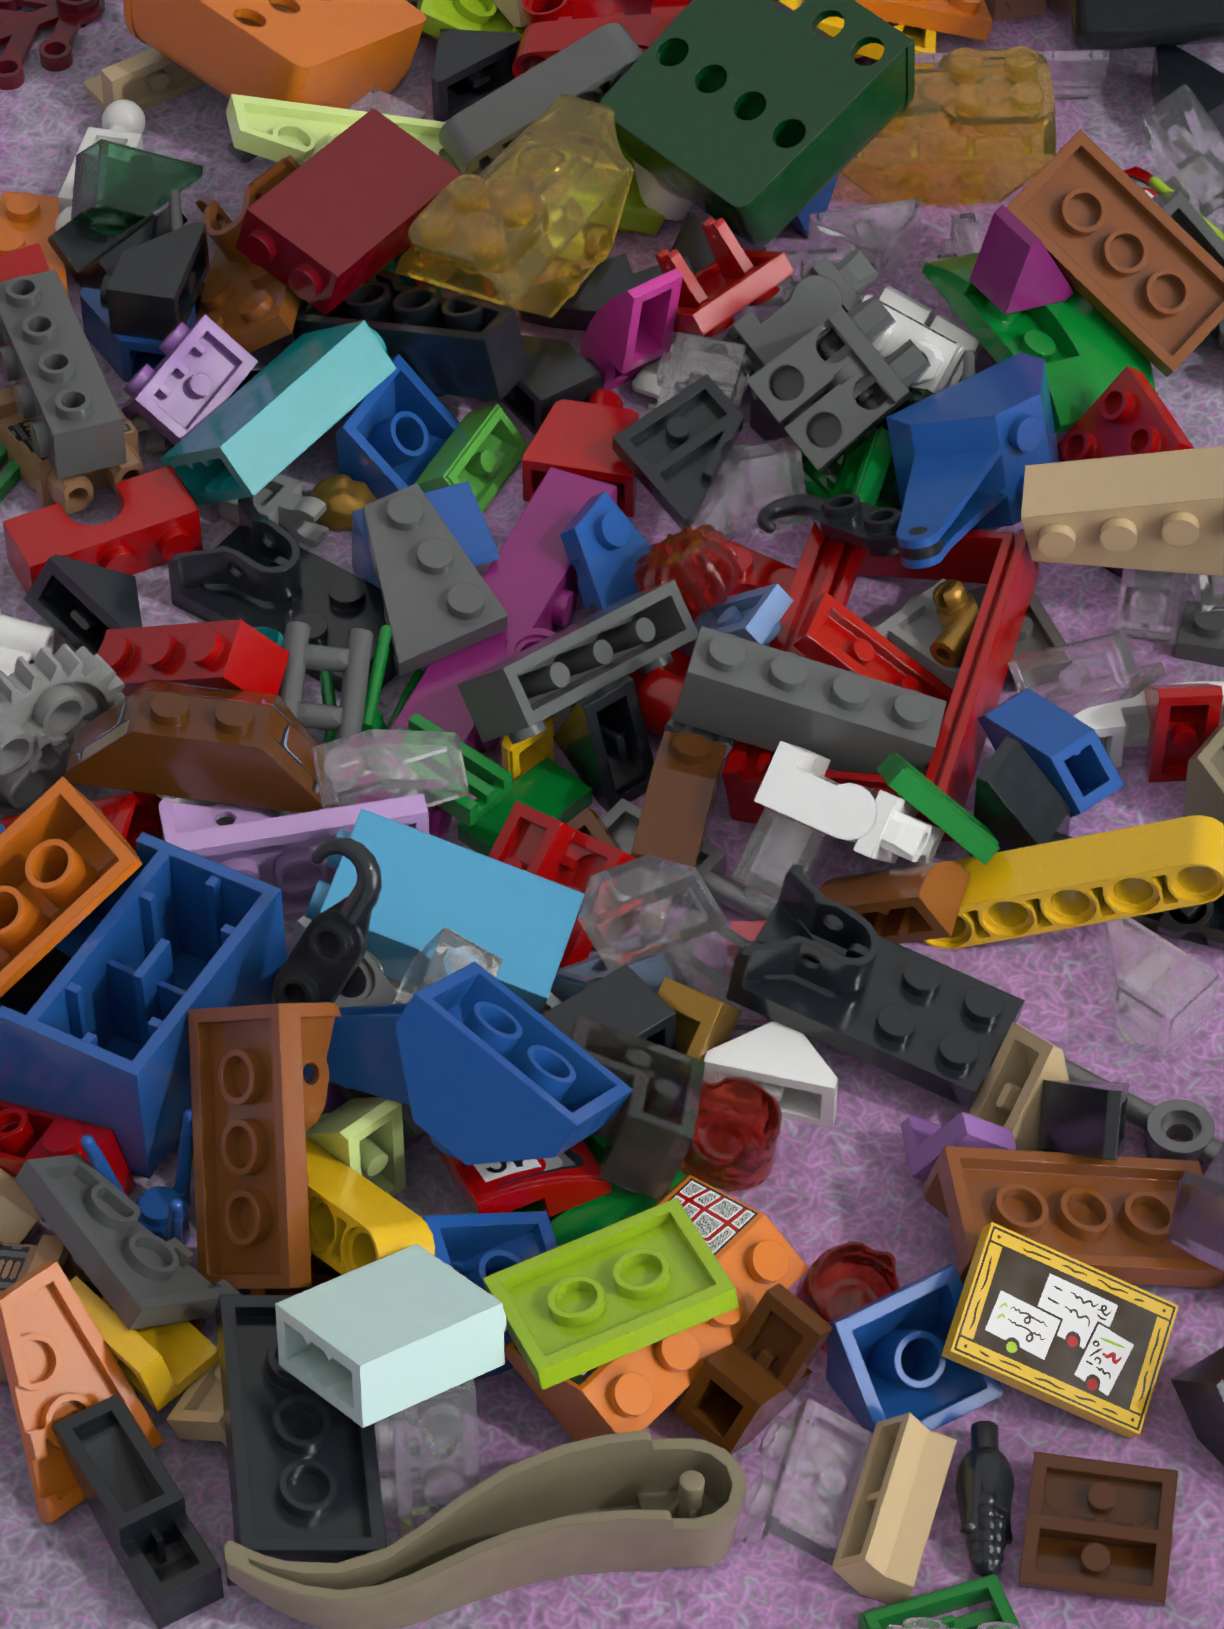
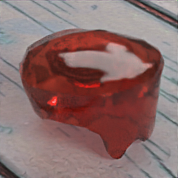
(734, 1135)
(846, 1280)

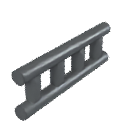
(351, 661)

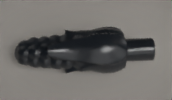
(985, 1499)

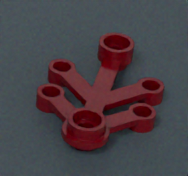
(22, 28)

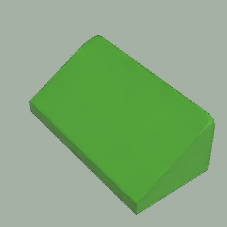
(480, 451)

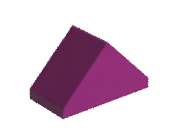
(1016, 267)

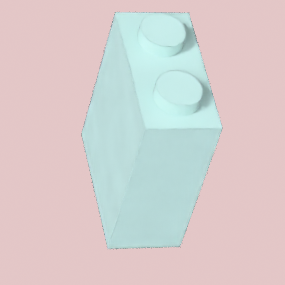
(390, 1334)

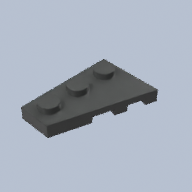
(426, 582)
(131, 1267)

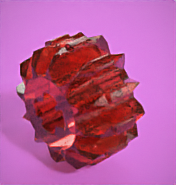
(698, 561)

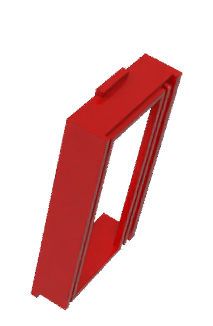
(978, 557)

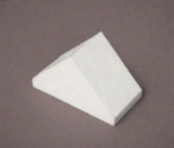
(784, 1067)

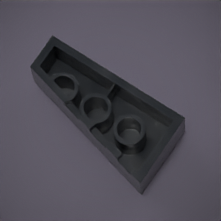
(450, 343)

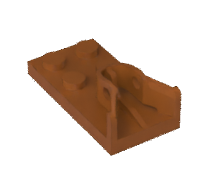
(1123, 253)
(238, 293)
(252, 1138)
(1076, 1204)

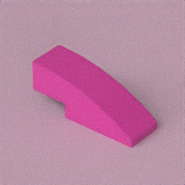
(633, 329)

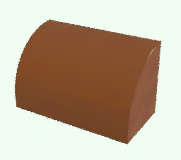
(905, 901)

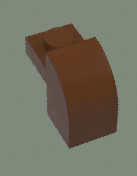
(757, 1374)

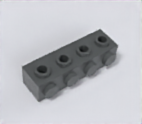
(57, 377)
(578, 662)
(779, 696)

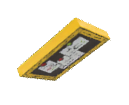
(1060, 1330)

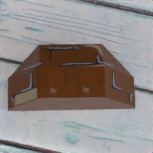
(200, 747)

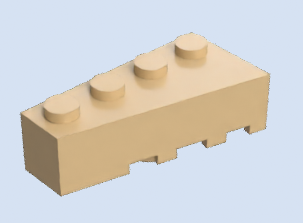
(1129, 511)

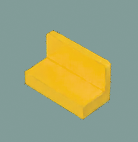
(156, 1358)

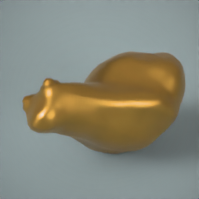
(342, 498)

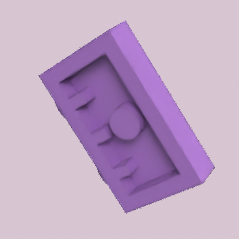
(190, 380)

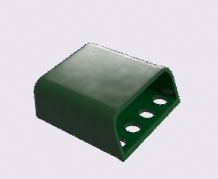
(757, 109)

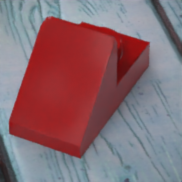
(1179, 724)

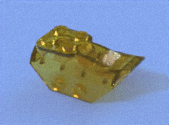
(970, 133)
(531, 217)

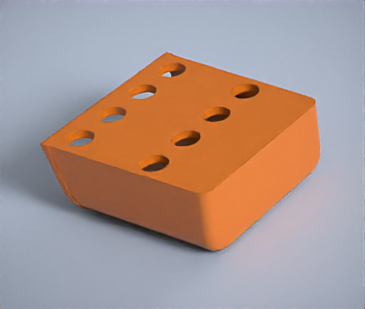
(285, 48)

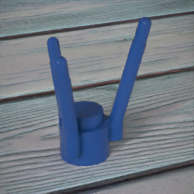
(161, 1208)

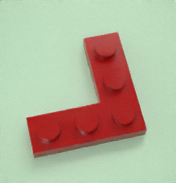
(847, 642)

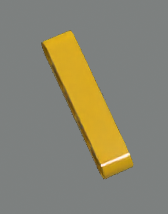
(1090, 880)
(353, 1218)

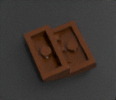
(1098, 1528)

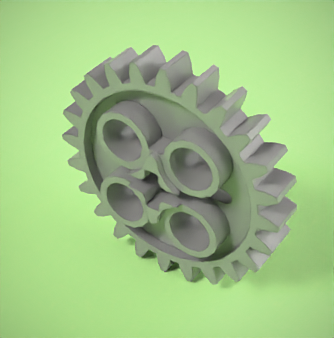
(40, 716)

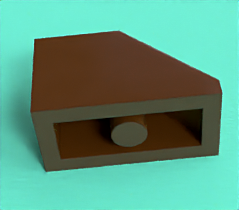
(679, 798)

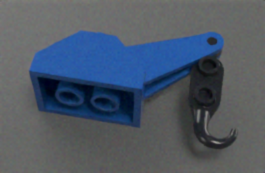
(954, 466)
(462, 1053)

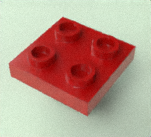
(726, 284)
(1124, 422)

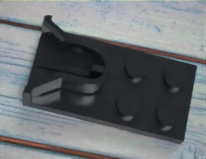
(272, 581)
(870, 997)
(296, 1463)

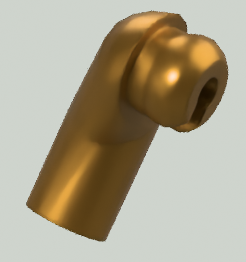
(957, 615)

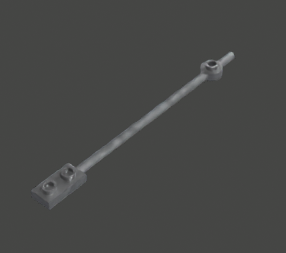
(1162, 1122)

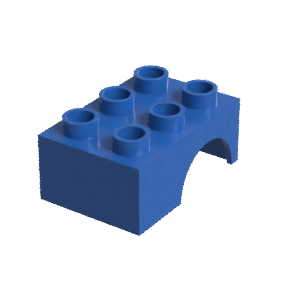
(114, 1022)

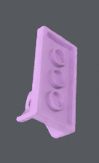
(277, 847)

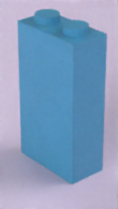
(449, 886)

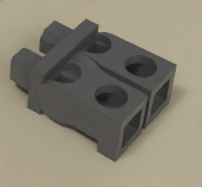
(808, 305)
(858, 380)

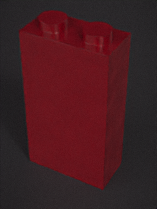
(344, 211)

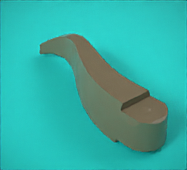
(556, 1515)

